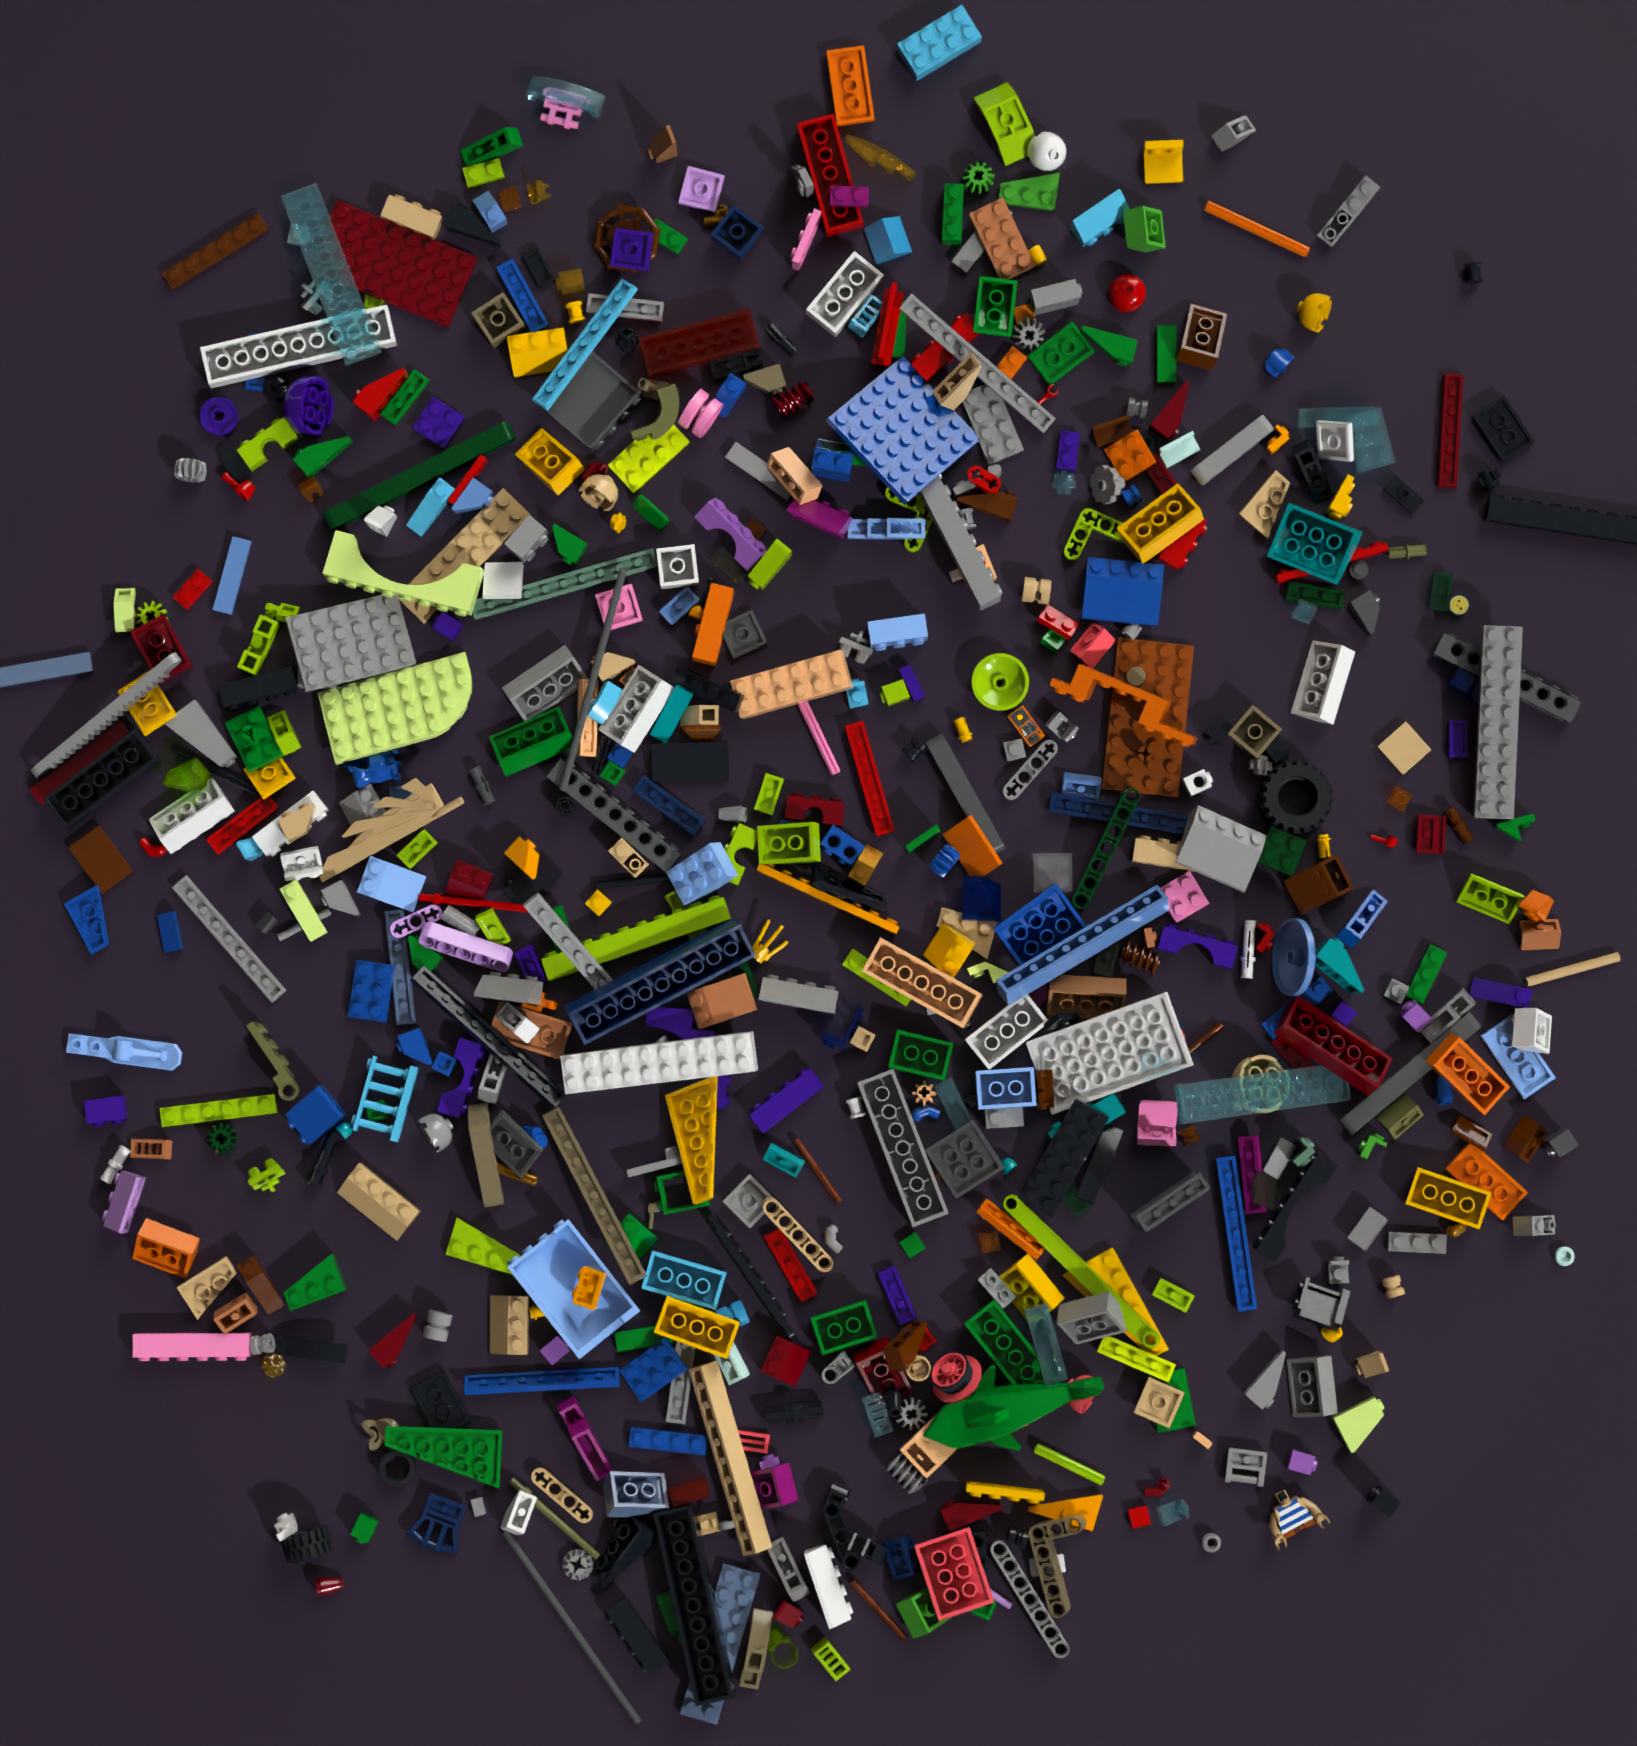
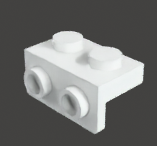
(302, 863)

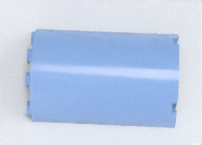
(551, 1274)

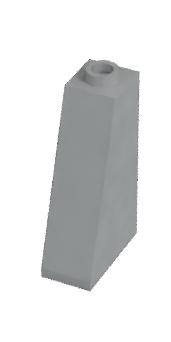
(200, 731)

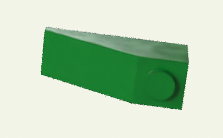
(492, 146)
(1115, 346)
(316, 456)

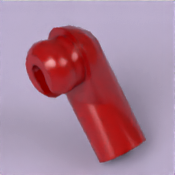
(152, 850)

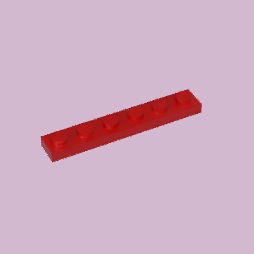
(1375, 548)
(869, 778)

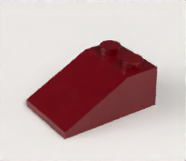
(157, 641)
(876, 1372)

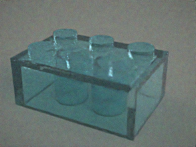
(1370, 440)

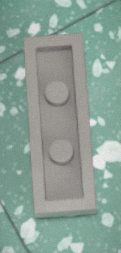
(1417, 1242)

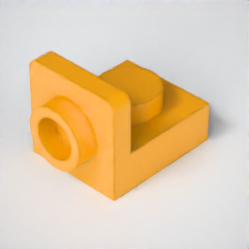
(1276, 443)

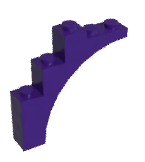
(681, 1023)

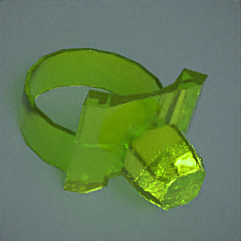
(776, 1636)

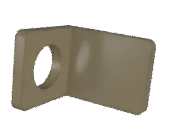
(649, 387)

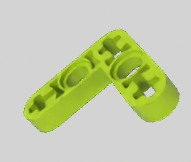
(918, 509)
(1087, 527)

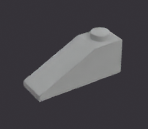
(491, 1081)
(1265, 1385)
(788, 1570)

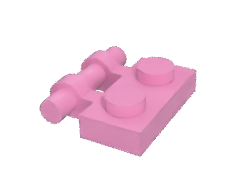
(551, 118)

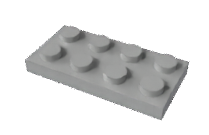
(992, 424)

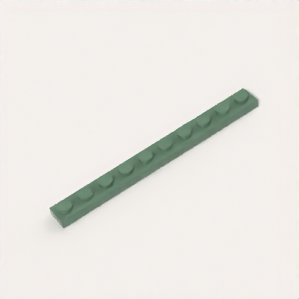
(568, 583)

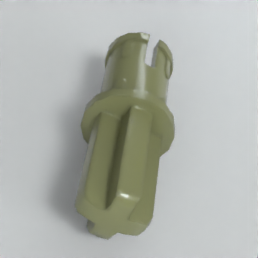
(1407, 551)

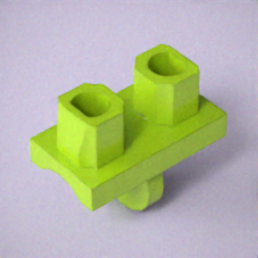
(267, 1178)

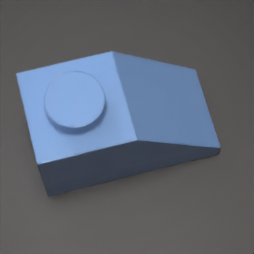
(490, 211)
(473, 497)

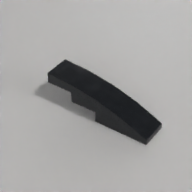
(1099, 1164)
(310, 1348)

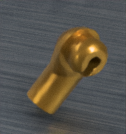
(716, 219)
(1455, 1230)

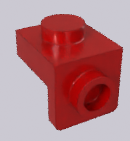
(1265, 942)

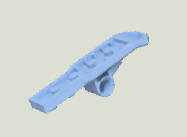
(127, 1051)

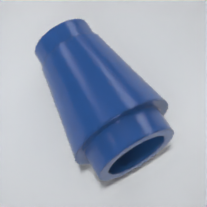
(1443, 1092)

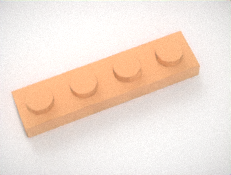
(588, 740)

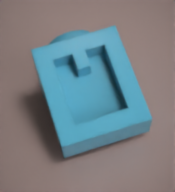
(857, 696)

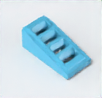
(858, 324)
(249, 849)

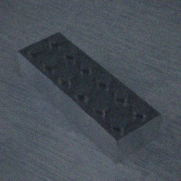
(102, 780)

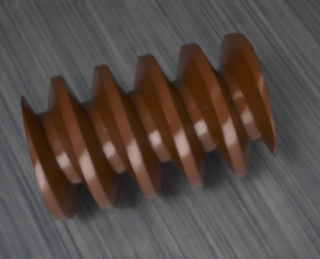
(1140, 958)

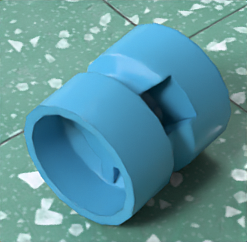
(736, 1312)

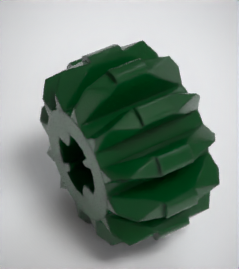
(218, 1144)

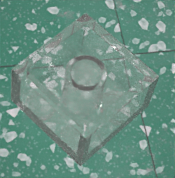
(1052, 869)

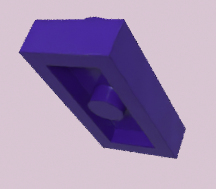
(1067, 450)
(530, 963)

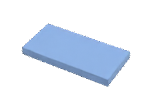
(1523, 1068)

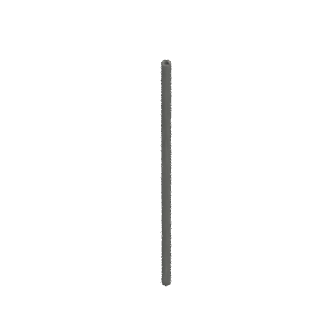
(592, 680)
(572, 1628)

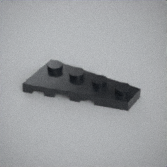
(848, 889)

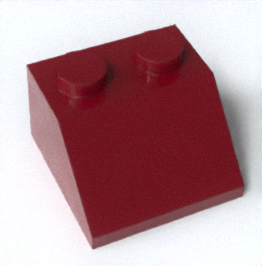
(468, 882)
(785, 1360)

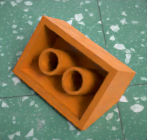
(165, 1248)

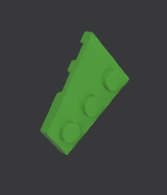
(1031, 192)

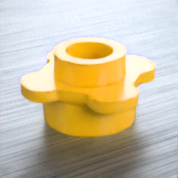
(618, 522)

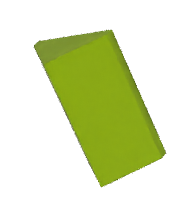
(1489, 898)

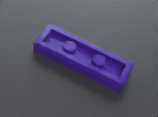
(897, 1295)

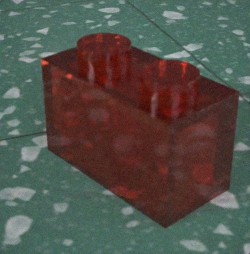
(689, 1491)

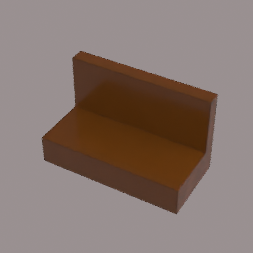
(1111, 431)
(1525, 1139)

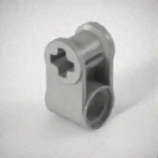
(838, 1367)

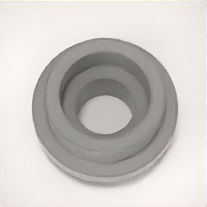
(1217, 1542)

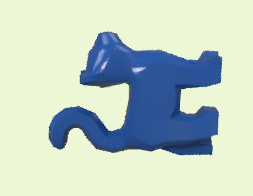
(380, 768)

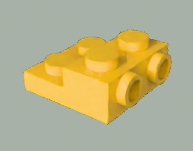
(1341, 503)

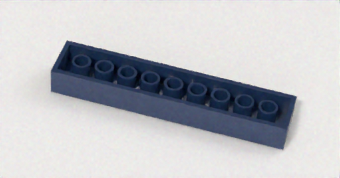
(660, 980)

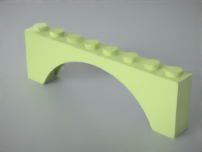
(453, 593)

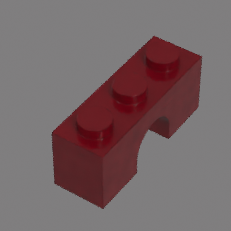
(831, 810)

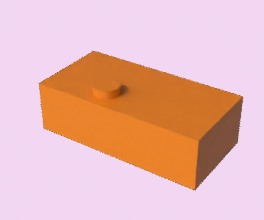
(713, 624)
(1467, 1074)

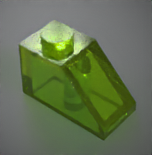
(188, 776)

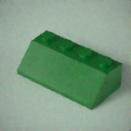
(531, 741)

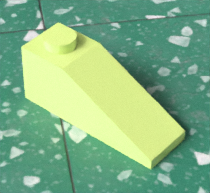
(303, 910)

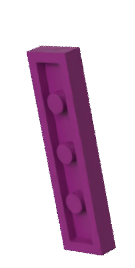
(1250, 1162)

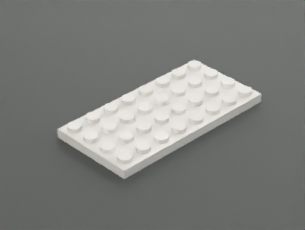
(1112, 1051)

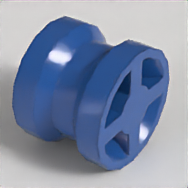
(1131, 496)

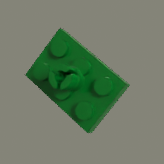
(254, 739)

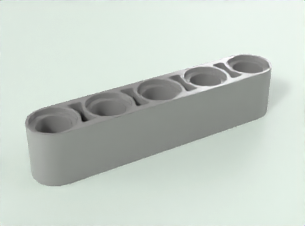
(1232, 450)

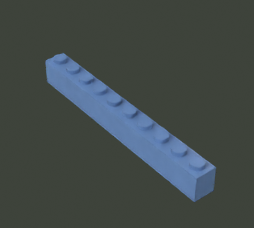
(1082, 945)

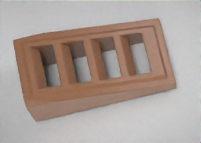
(163, 1148)

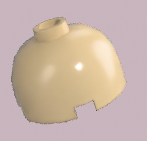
(599, 491)

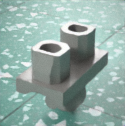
(310, 303)
(863, 651)

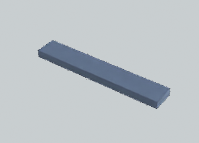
(45, 669)
(402, 974)

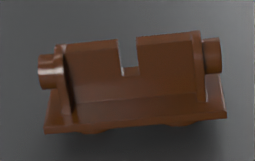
(1044, 1089)

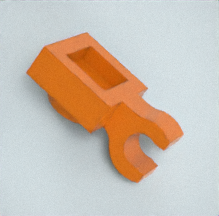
(544, 1003)

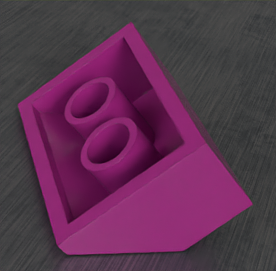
(822, 516)

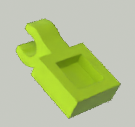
(281, 611)

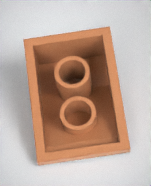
(721, 1001)

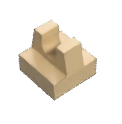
(708, 1523)

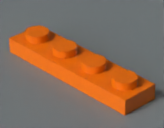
(1010, 1228)

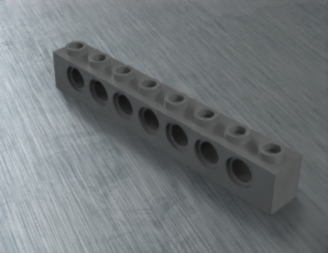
(1564, 714)
(671, 853)

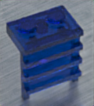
(832, 1041)

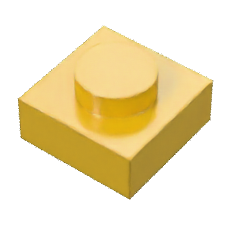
(598, 903)

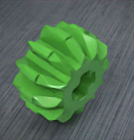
(976, 184)

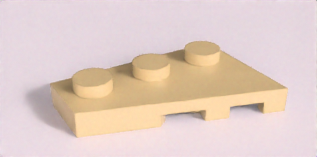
(1265, 503)
(978, 931)
(205, 1286)

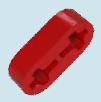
(986, 475)

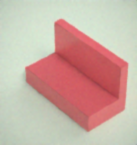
(1093, 645)

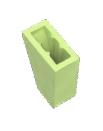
(1358, 1422)

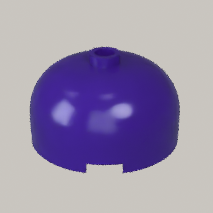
(299, 405)

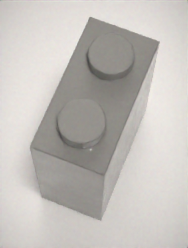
(1055, 296)

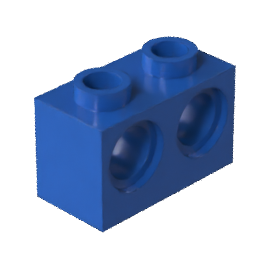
(845, 841)

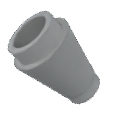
(734, 814)

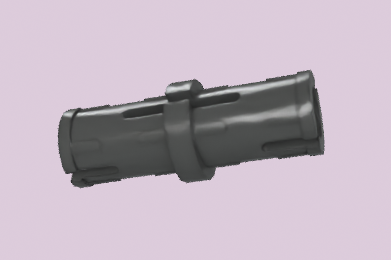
(482, 786)

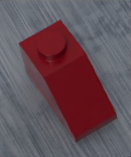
(788, 1613)

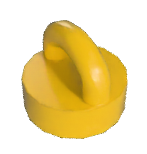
(1330, 1335)

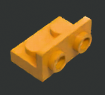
(588, 1287)

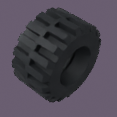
(307, 1544)

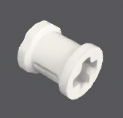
(855, 1107)

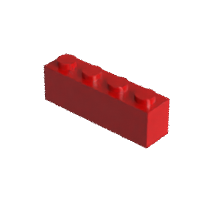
(935, 356)

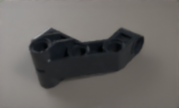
(855, 1544)

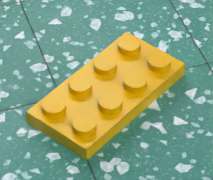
(1012, 1492)

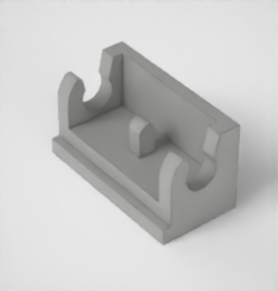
(1367, 1229)

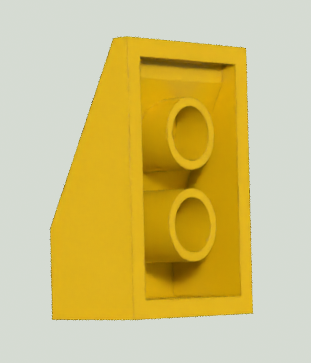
(550, 461)

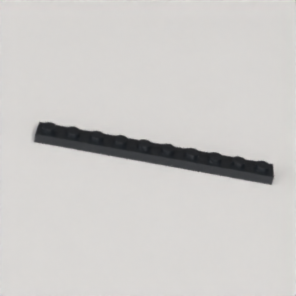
(488, 1037)

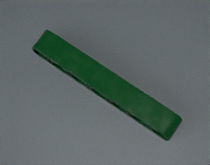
(1105, 838)

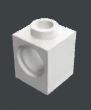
(1191, 788)

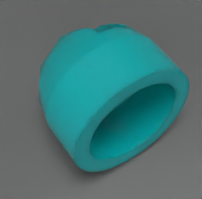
(344, 1129)
(1009, 1165)

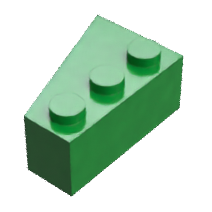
(317, 1284)

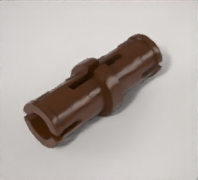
(1459, 825)

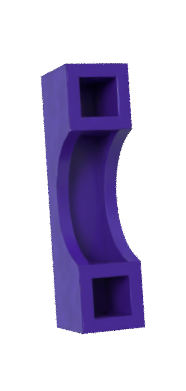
(1221, 953)
(468, 1054)

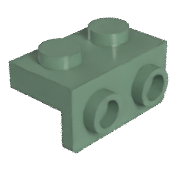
(1304, 1154)

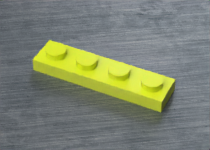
(1136, 1358)

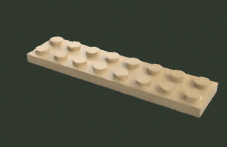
(471, 545)

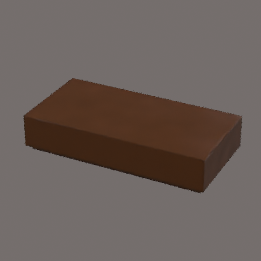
(1471, 1133)

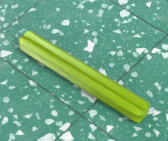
(1069, 1464)

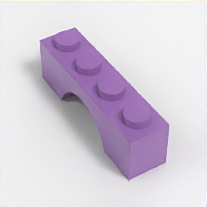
(748, 548)

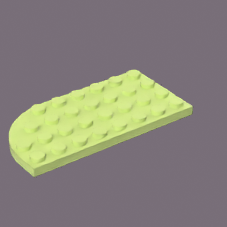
(396, 707)

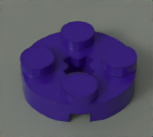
(208, 416)

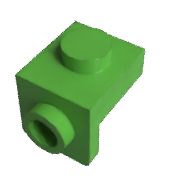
(1366, 1146)

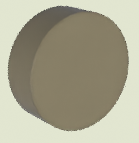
(1136, 676)

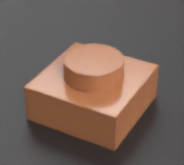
(1149, 937)

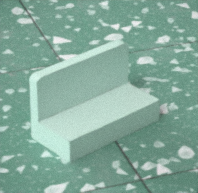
(1178, 450)

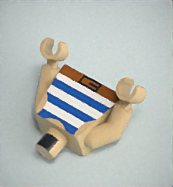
(1293, 1517)

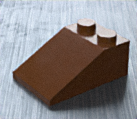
(1201, 337)

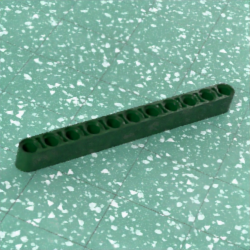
(419, 476)

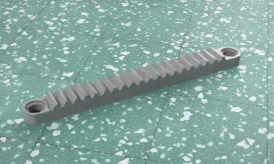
(107, 715)

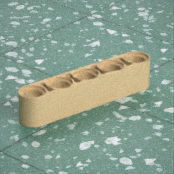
(802, 1242)

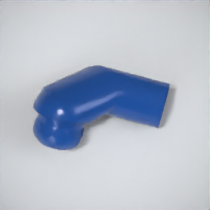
(922, 1111)

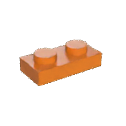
(1012, 362)

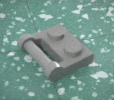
(1245, 1460)

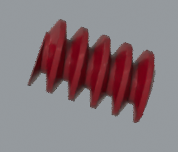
(793, 398)

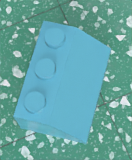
(1099, 219)

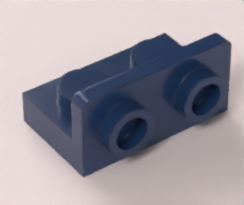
(902, 1557)

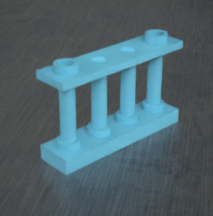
(398, 1112)

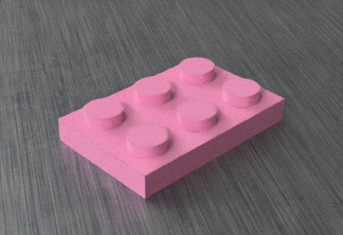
(805, 239)

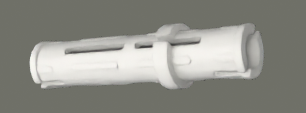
(1247, 973)

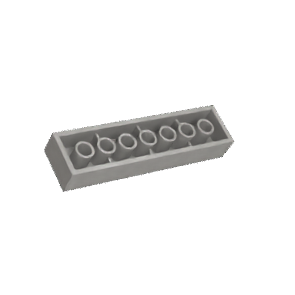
(902, 1148)

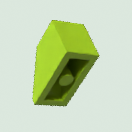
(284, 732)

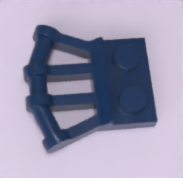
(444, 1512)

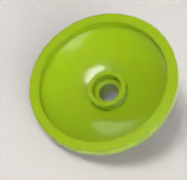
(1003, 668)

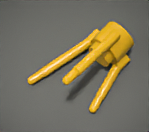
(761, 950)

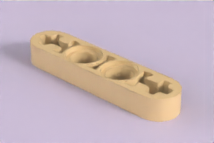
(564, 1492)

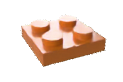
(1130, 455)

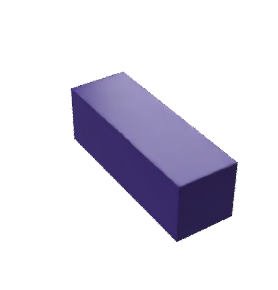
(911, 683)

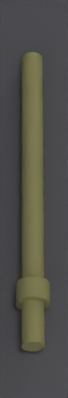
(557, 1521)

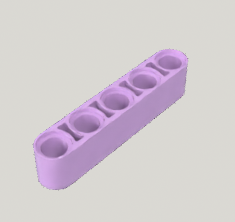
(465, 946)

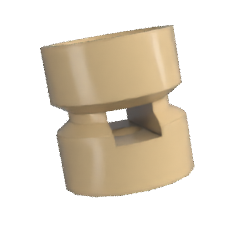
(1036, 590)
(919, 1369)

